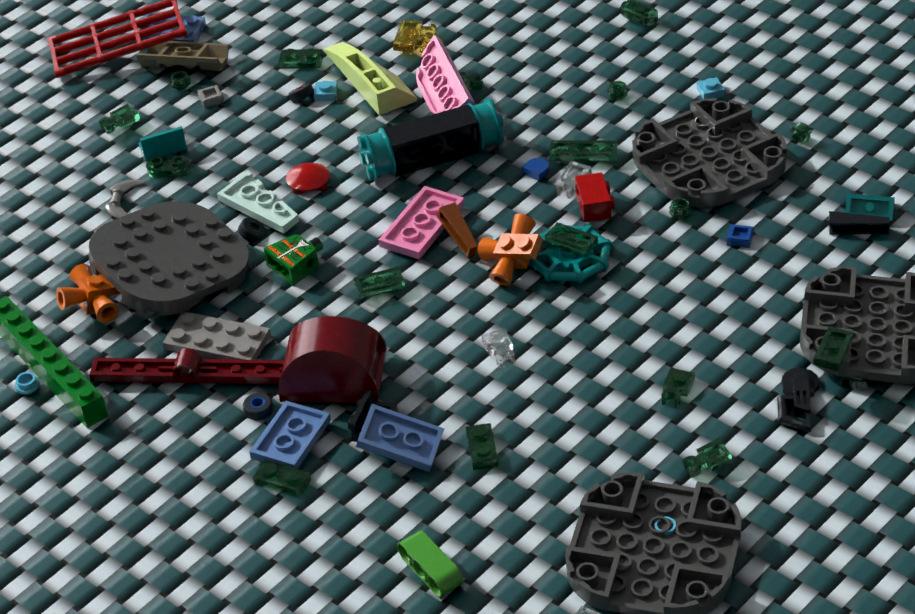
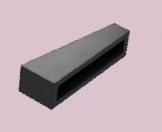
(851, 224)

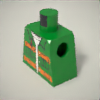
(293, 257)

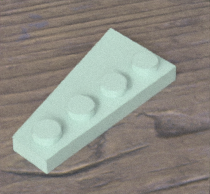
(255, 201)

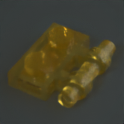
(409, 36)

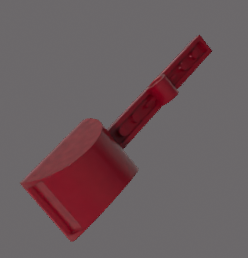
(323, 363)

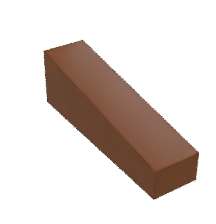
(456, 226)

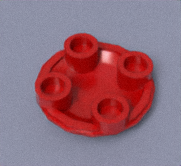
(308, 177)

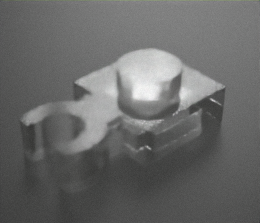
(568, 178)
(499, 345)

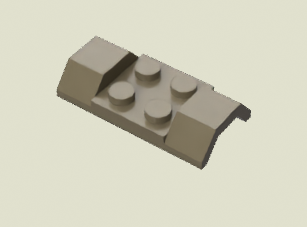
(191, 54)

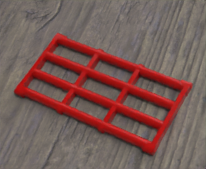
(99, 47)

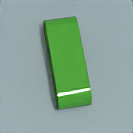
(430, 563)

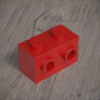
(594, 197)

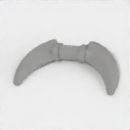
(114, 207)

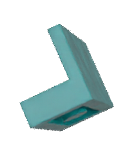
(162, 143)
(870, 205)

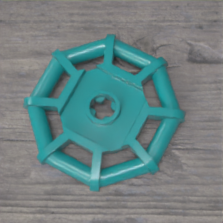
(571, 263)

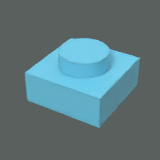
(710, 88)
(325, 91)

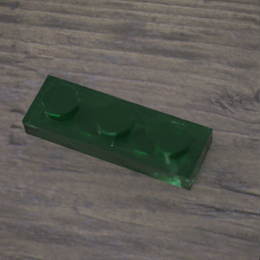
(583, 150)

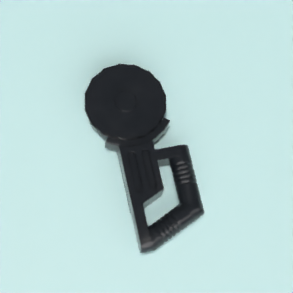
(798, 387)

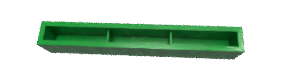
(51, 365)

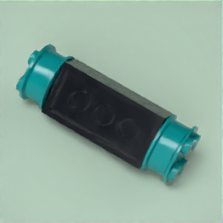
(431, 140)

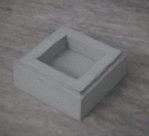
(210, 96)

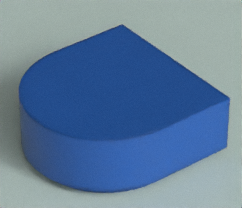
(536, 168)

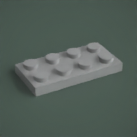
(216, 337)

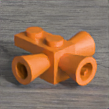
(511, 249)
(91, 295)

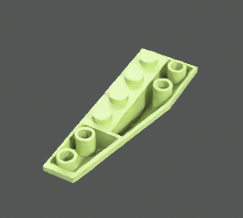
(374, 82)

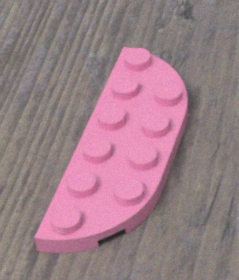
(440, 79)

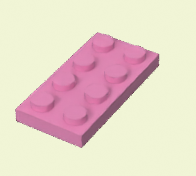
(418, 223)

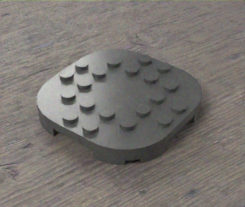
(709, 153)
(168, 256)
(878, 314)
(632, 568)

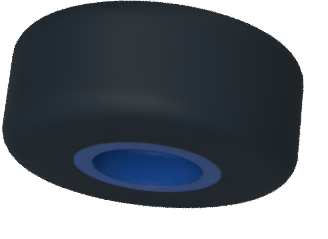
(258, 406)

